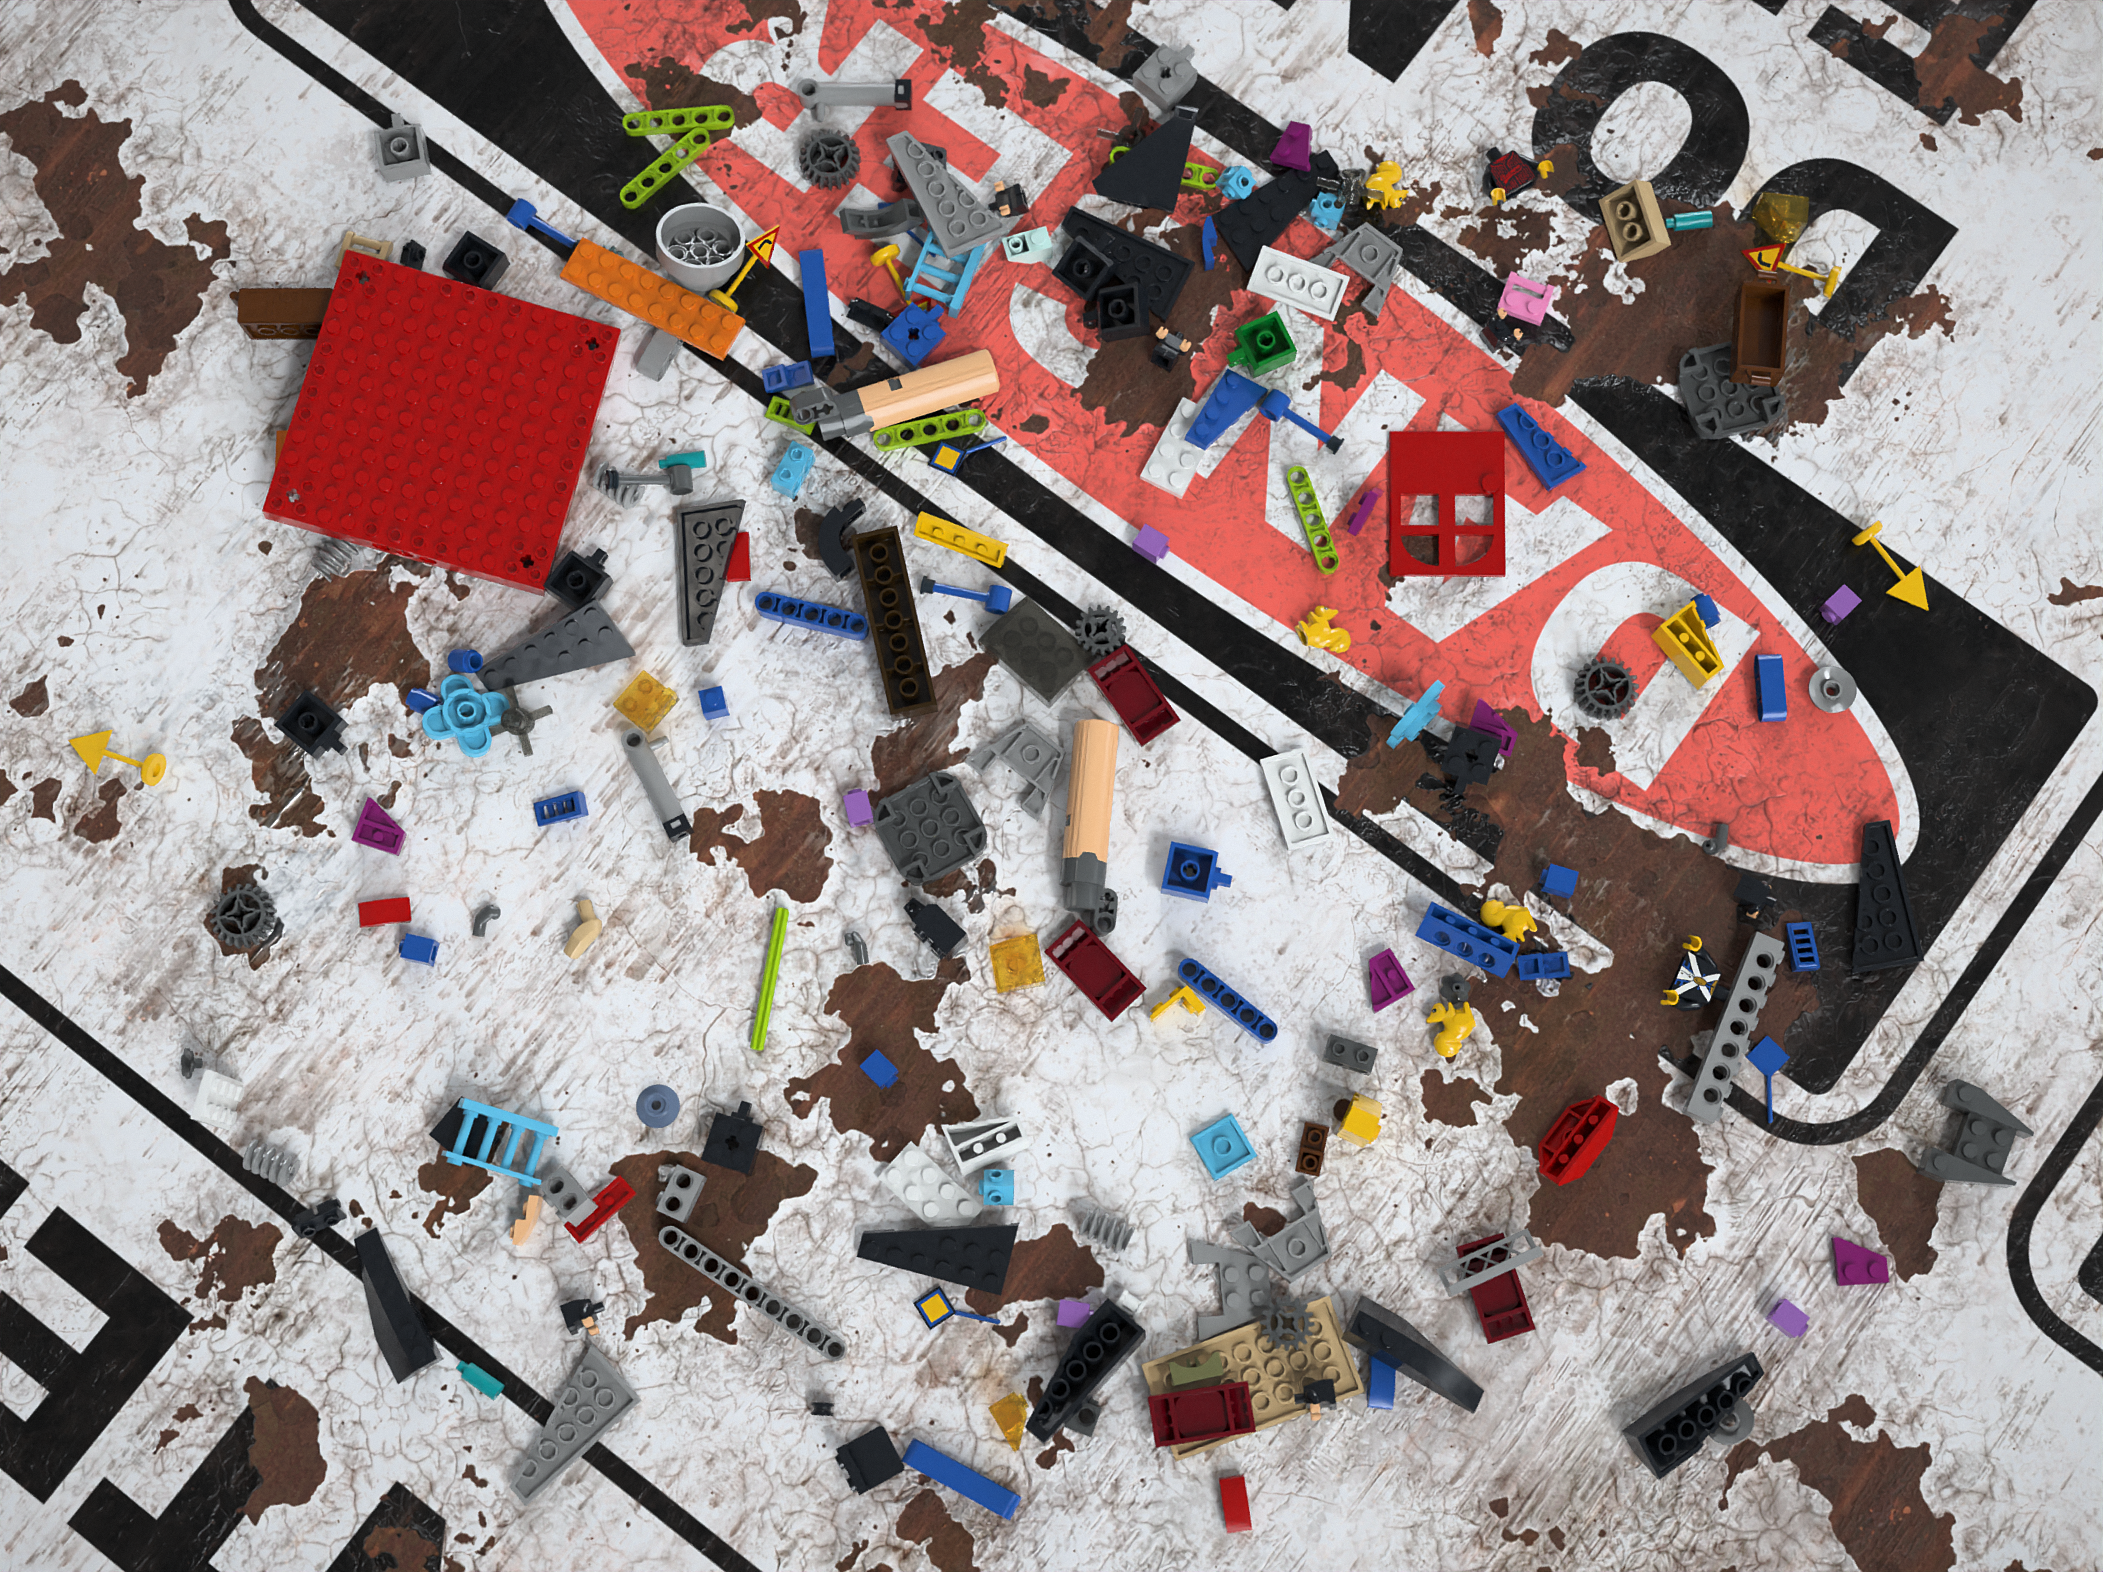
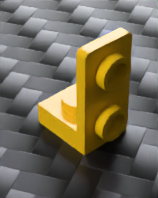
(1191, 1003)

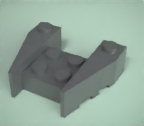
(1980, 1142)

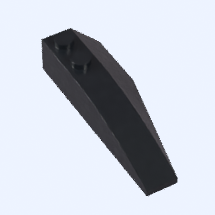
(393, 1312)
(1409, 1352)
(1088, 1364)
(1684, 1420)

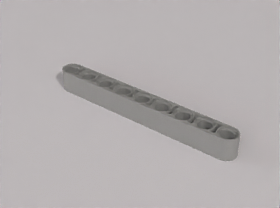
(740, 1290)

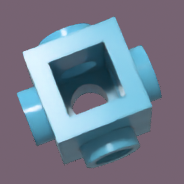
(1236, 182)
(1324, 213)
(997, 1187)

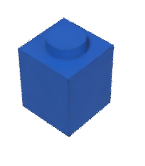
(713, 703)
(1558, 881)
(419, 949)
(879, 1070)

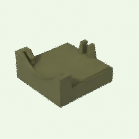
(1182, 1374)

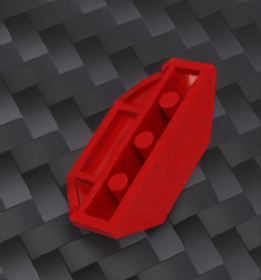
(1577, 1139)

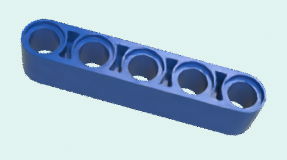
(817, 303)
(803, 608)
(1222, 989)
(961, 1479)

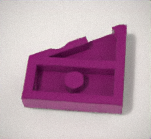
(1858, 1265)

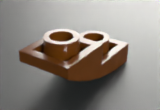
(1312, 1148)

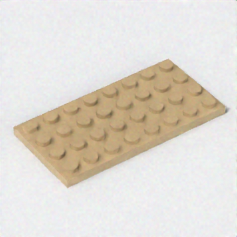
(1270, 1372)

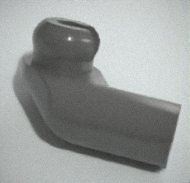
(1718, 842)

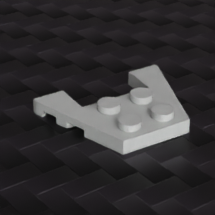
(1371, 257)
(1029, 755)
(1297, 1246)
(1243, 1288)

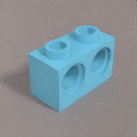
(793, 469)

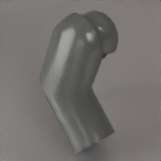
(487, 913)
(860, 947)

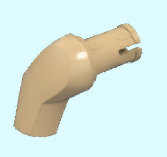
(585, 933)

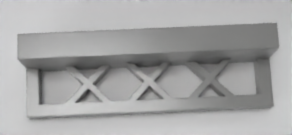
(1497, 1269)

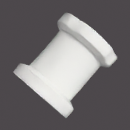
(1130, 1304)

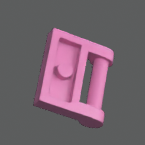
(1523, 305)

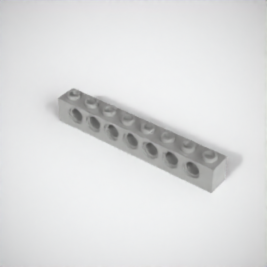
(1696, 1105)

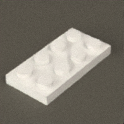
(1298, 283)
(1174, 458)
(1297, 799)
(217, 1100)
(929, 1190)

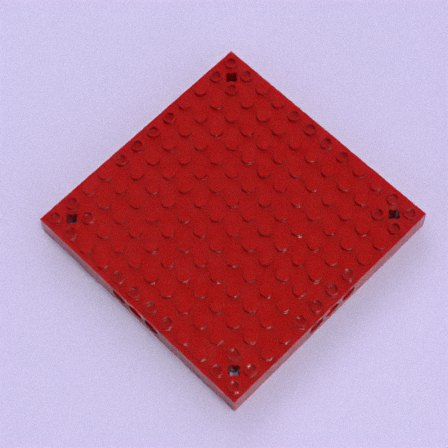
(443, 423)

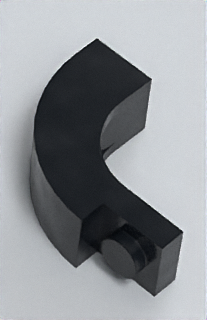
(830, 534)

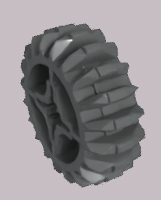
(842, 147)
(1609, 697)
(239, 897)

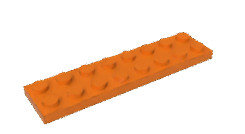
(652, 298)

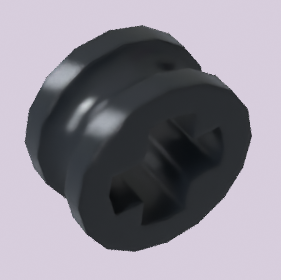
(822, 1409)

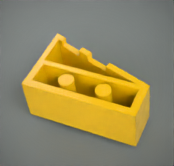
(1689, 646)
(1361, 1121)

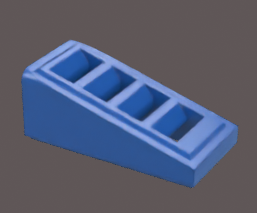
(580, 806)
(1812, 953)

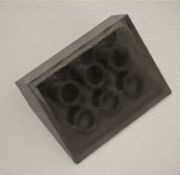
(1036, 651)

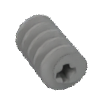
(625, 494)
(334, 557)
(269, 1165)
(1106, 1230)

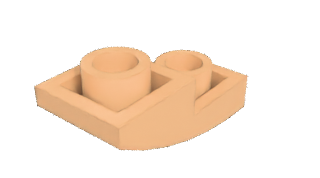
(523, 1228)

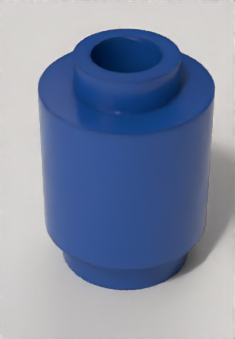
(1707, 610)
(465, 661)
(422, 700)

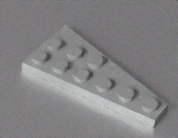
(947, 205)
(582, 1416)

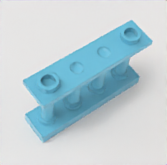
(961, 281)
(495, 1118)

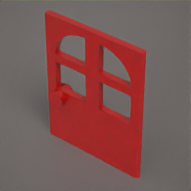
(1447, 467)

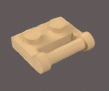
(351, 238)

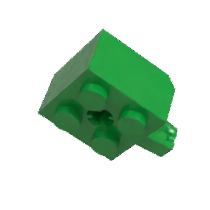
(1259, 358)

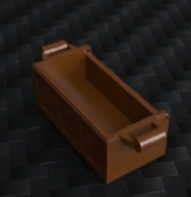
(281, 312)
(1759, 331)

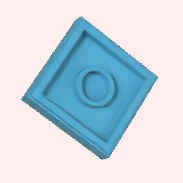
(1223, 1147)

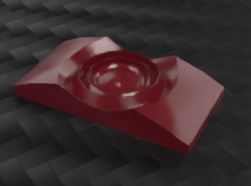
(1133, 695)
(1095, 970)
(1500, 1300)
(1201, 1414)

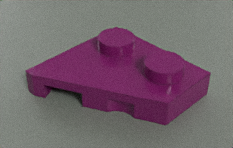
(1294, 147)
(1367, 501)
(1488, 719)
(378, 830)
(1387, 980)

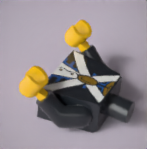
(1695, 980)

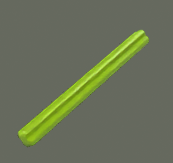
(769, 979)

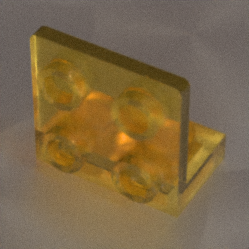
(646, 702)

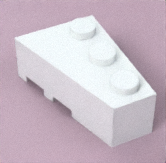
(985, 1142)

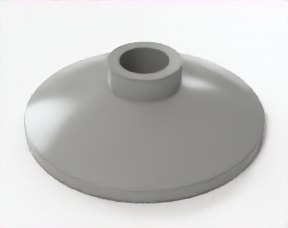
(1840, 682)
(1744, 1425)

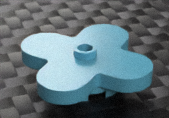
(459, 700)
(1417, 716)

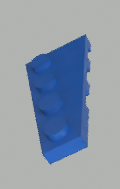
(1224, 407)
(1544, 455)

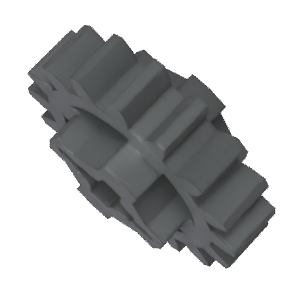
(1094, 623)
(1279, 1331)

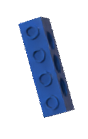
(1467, 940)

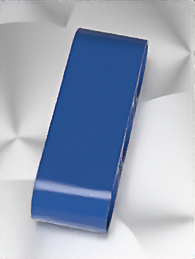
(1770, 688)

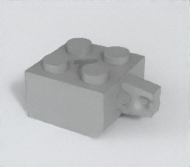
(1166, 76)
(402, 151)

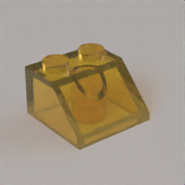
(1782, 215)
(1017, 964)
(1011, 1418)

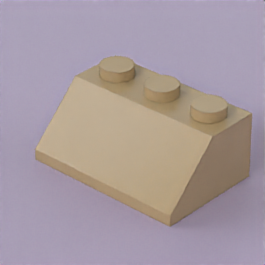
(1634, 221)

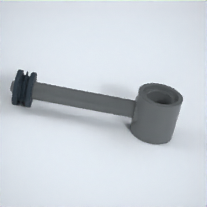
(678, 480)

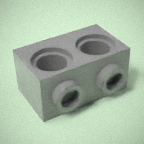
(571, 1194)
(687, 1196)

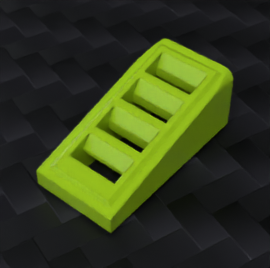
(789, 421)

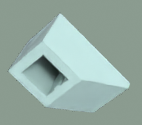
(1028, 246)

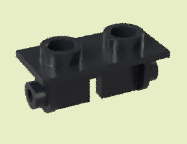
(413, 255)
(869, 315)
(308, 1223)

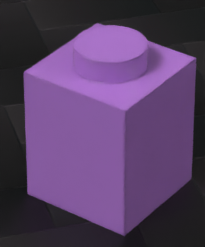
(1151, 544)
(1839, 605)
(858, 808)
(1073, 1314)
(1788, 1319)

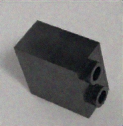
(448, 1129)

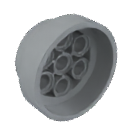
(700, 245)

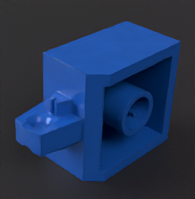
(917, 322)
(1202, 862)

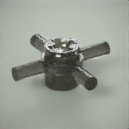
(1125, 132)
(1349, 187)
(522, 715)

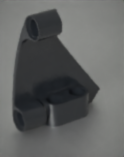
(1153, 168)

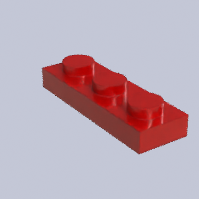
(609, 1202)

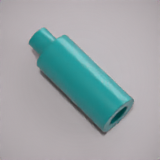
(1690, 220)
(693, 459)
(480, 1380)

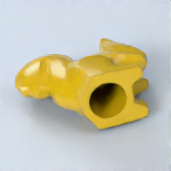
(1387, 174)
(1319, 634)
(1512, 918)
(1457, 1026)

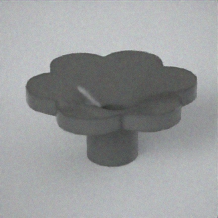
(1448, 990)
(189, 1063)

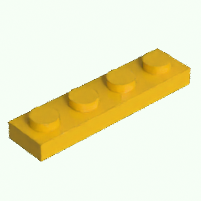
(960, 539)

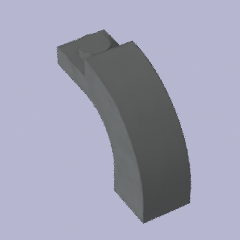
(882, 222)

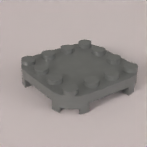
(1720, 406)
(930, 828)

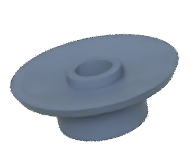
(669, 1106)

